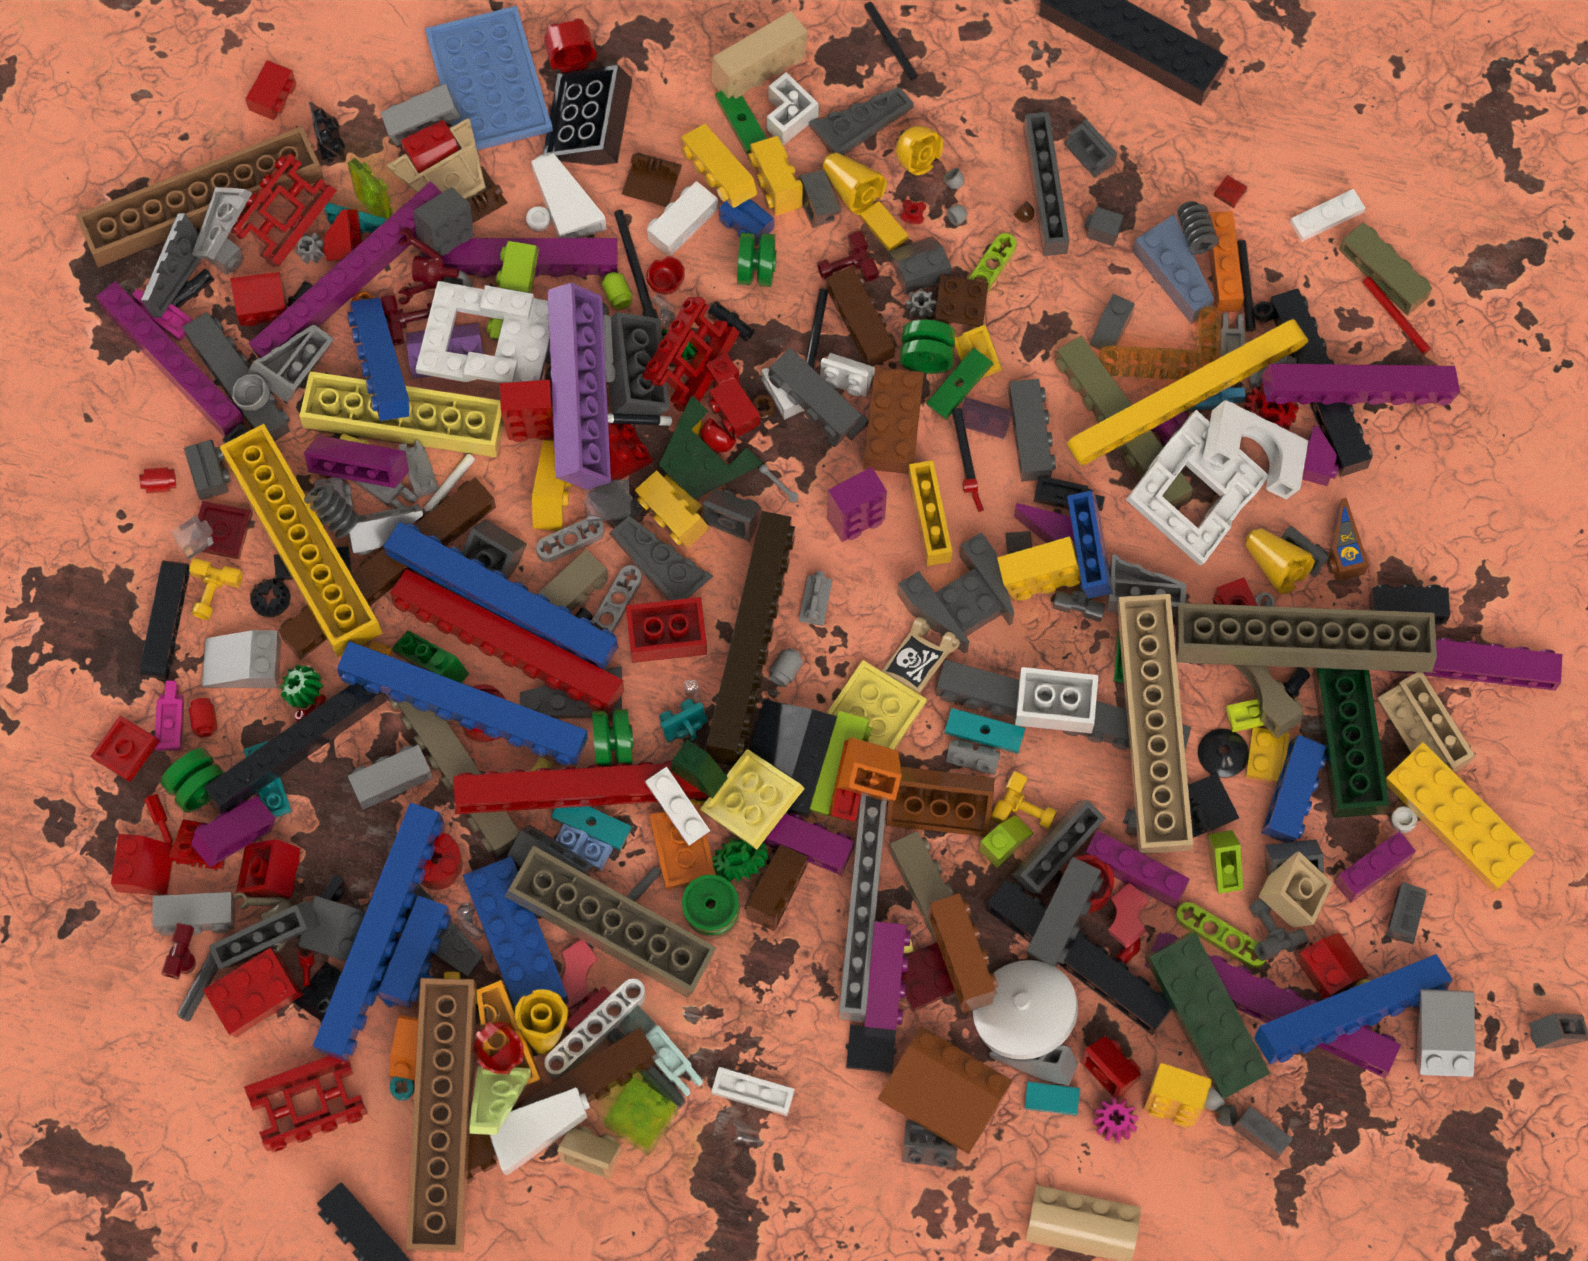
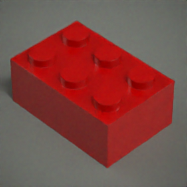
(527, 410)
(666, 630)
(253, 992)

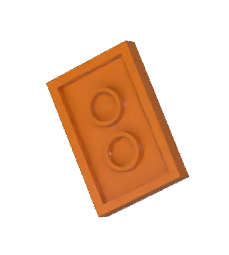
(677, 860)

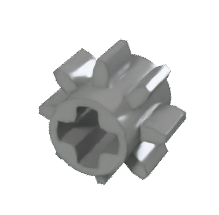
(310, 248)
(920, 297)

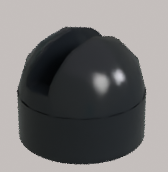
(1267, 309)

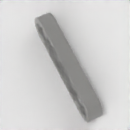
(618, 610)

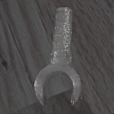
(692, 687)

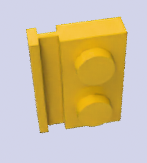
(980, 340)
(1266, 755)

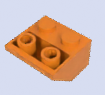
(871, 770)

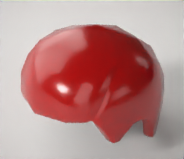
(666, 275)
(716, 437)

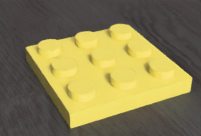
(883, 701)
(752, 799)

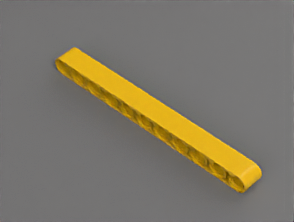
(1187, 392)

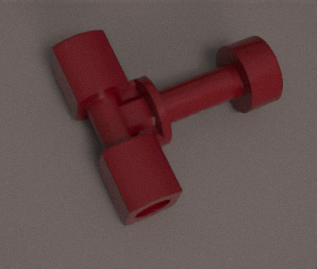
(857, 258)
(397, 318)
(179, 957)

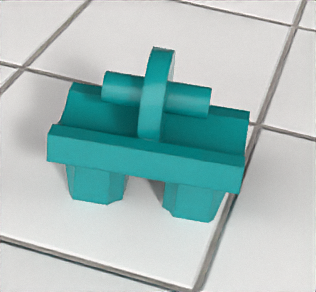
(683, 723)

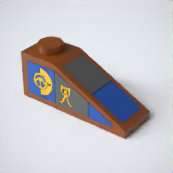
(1346, 552)

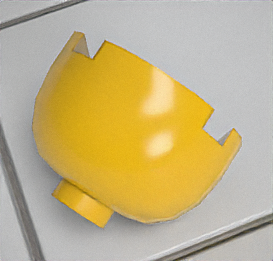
(918, 149)

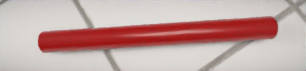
(1396, 315)

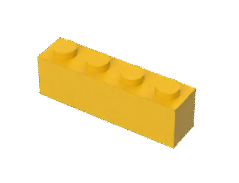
(718, 165)
(930, 513)

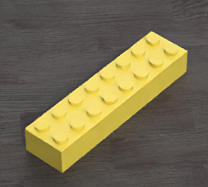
(434, 417)

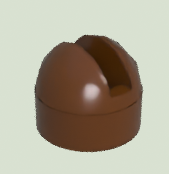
(1025, 213)

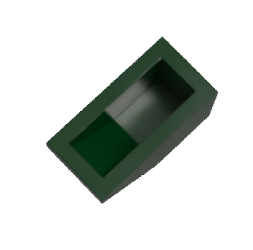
(698, 769)

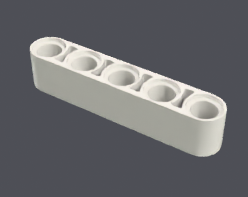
(592, 1041)

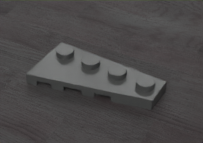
(853, 126)
(557, 703)
(455, 947)

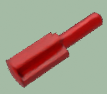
(158, 816)

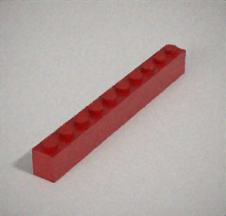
(507, 642)
(560, 788)

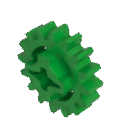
(739, 860)

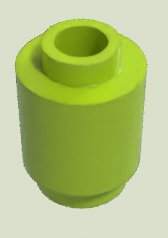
(617, 290)

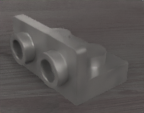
(926, 1147)

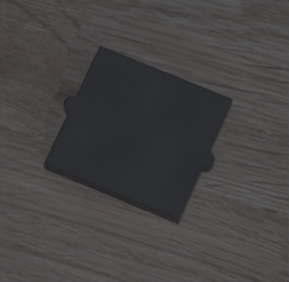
(871, 1049)

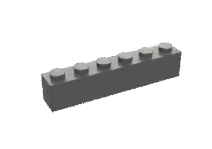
(1046, 184)
(227, 367)

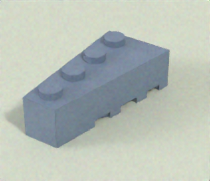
(1171, 264)

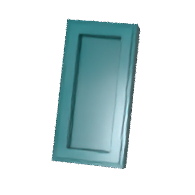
(1052, 1098)

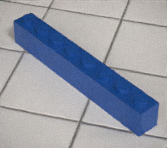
(1350, 1010)

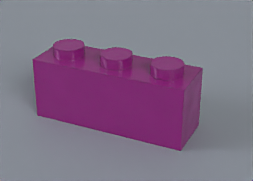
(232, 830)
(1375, 866)

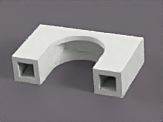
(1284, 449)

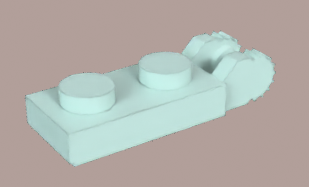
(671, 1060)

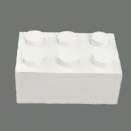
(1056, 700)

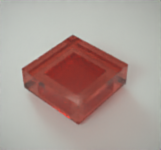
(1230, 191)

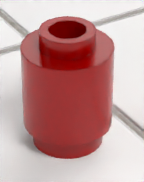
(157, 480)
(202, 717)

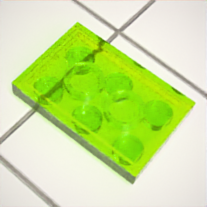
(368, 190)

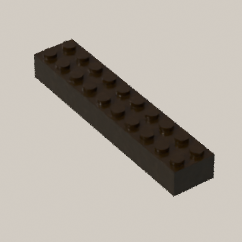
(751, 638)

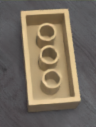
(759, 56)

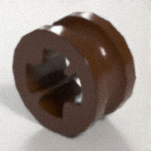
(764, 399)

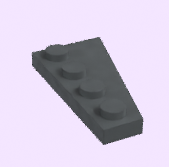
(172, 267)
(661, 564)

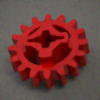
(1271, 410)

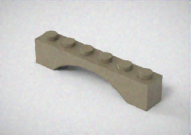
(1277, 708)

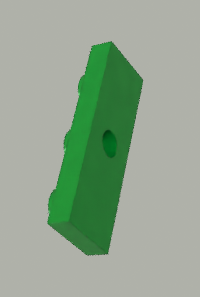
(738, 109)
(969, 372)

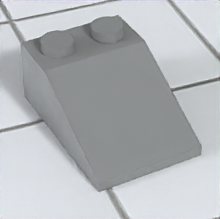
(242, 660)
(1446, 1033)

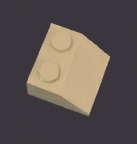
(1296, 891)
(590, 1152)

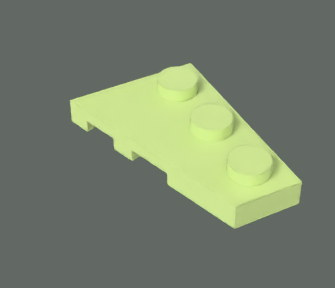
(495, 1098)

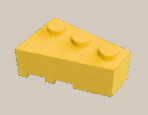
(776, 175)
(549, 494)
(671, 510)

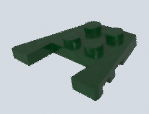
(694, 463)

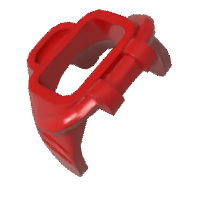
(505, 1058)

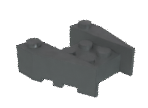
(967, 601)

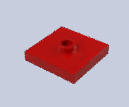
(125, 748)

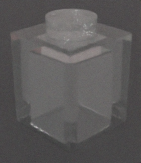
(193, 536)

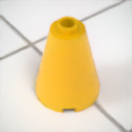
(854, 182)
(1279, 559)
(541, 1019)

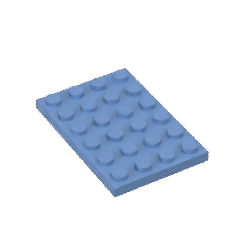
(491, 76)

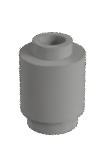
(785, 667)

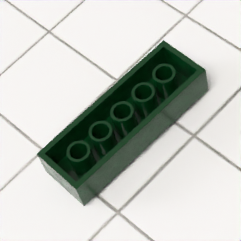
(1351, 742)
(1207, 1014)

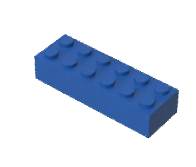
(512, 933)

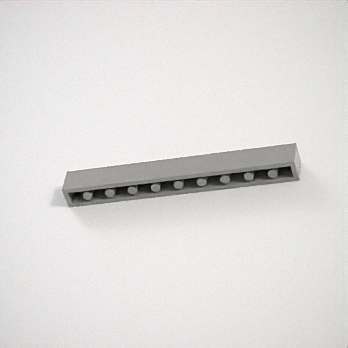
(862, 909)

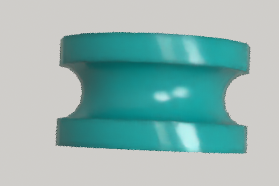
(393, 1088)

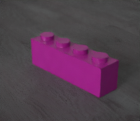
(356, 461)
(821, 846)
(1139, 870)
(885, 975)

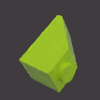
(1005, 840)
(1226, 861)

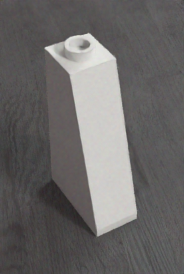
(567, 203)
(536, 1127)

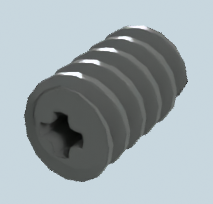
(1197, 227)
(332, 508)

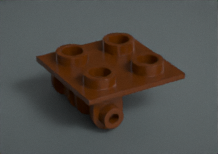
(651, 179)
(488, 200)
(961, 301)

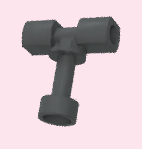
(1079, 602)
(1277, 938)

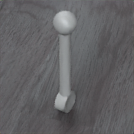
(793, 496)

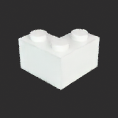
(793, 109)

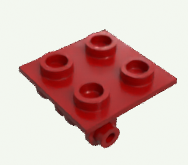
(183, 851)

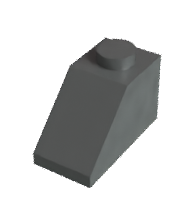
(1113, 322)
(1558, 1030)

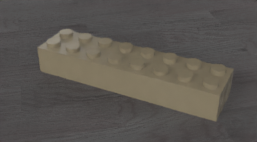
(610, 922)

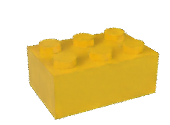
(1040, 569)
(1177, 1095)

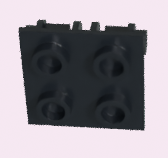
(327, 134)
(1209, 805)
(319, 992)

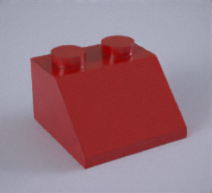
(429, 146)
(258, 298)
(141, 865)
(268, 869)
(1331, 966)
(1110, 1066)

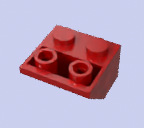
(626, 451)

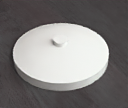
(1030, 1011)

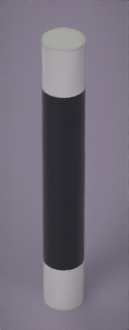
(639, 419)

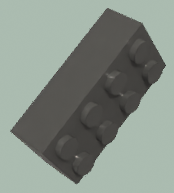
(634, 345)

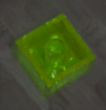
(641, 1116)

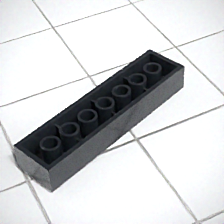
(1141, 43)

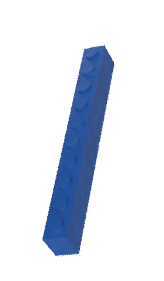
(500, 595)
(462, 703)
(378, 932)

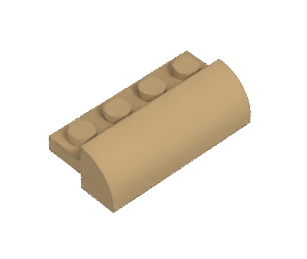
(1423, 718)
(1083, 1224)

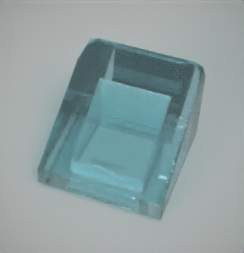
(636, 1019)

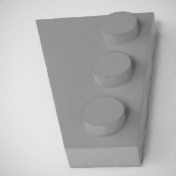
(219, 220)

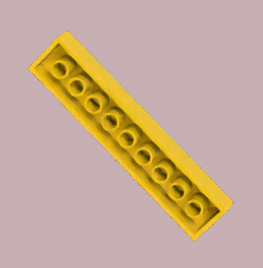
(300, 540)

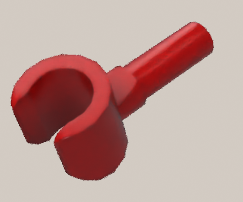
(971, 486)
(306, 962)

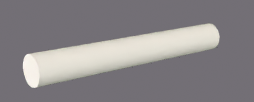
(449, 483)

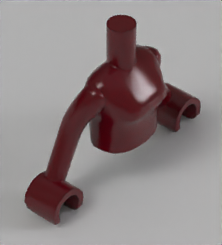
(424, 269)

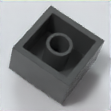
(444, 222)

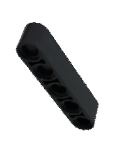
(164, 620)

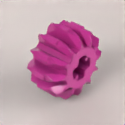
(1123, 1114)

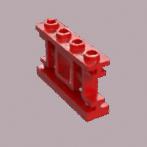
(297, 222)
(674, 344)
(297, 1082)

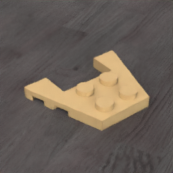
(458, 171)

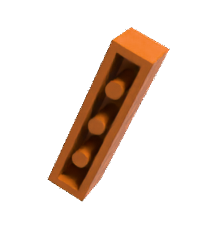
(1226, 264)

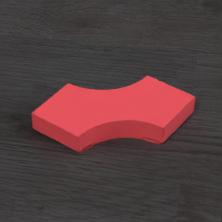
(1129, 905)
(578, 962)

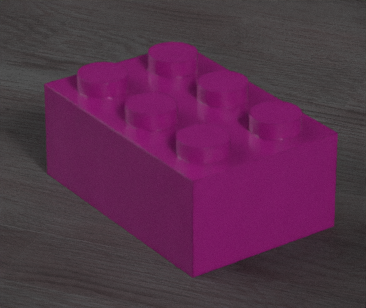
(857, 505)

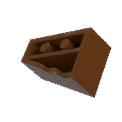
(776, 887)

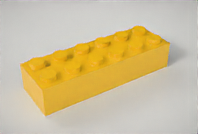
(1458, 817)

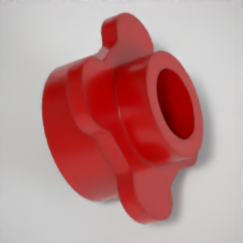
(913, 218)

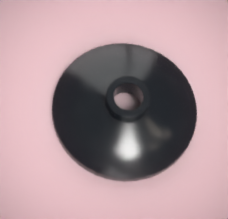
(1223, 764)

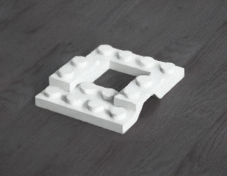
(521, 342)
(1233, 484)

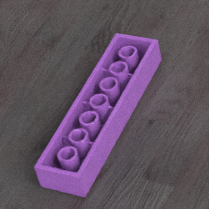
(579, 386)

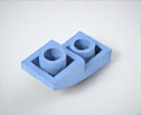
(584, 846)

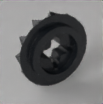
(275, 606)

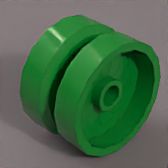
(756, 259)
(927, 346)
(612, 737)
(188, 778)
(699, 895)

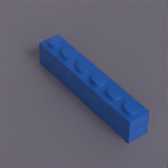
(379, 359)

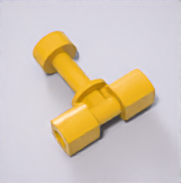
(213, 579)
(1015, 800)

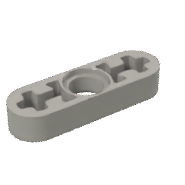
(550, 540)

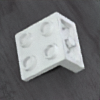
(847, 374)

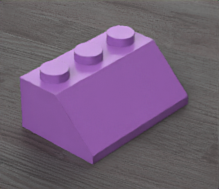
(463, 340)

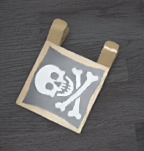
(918, 658)

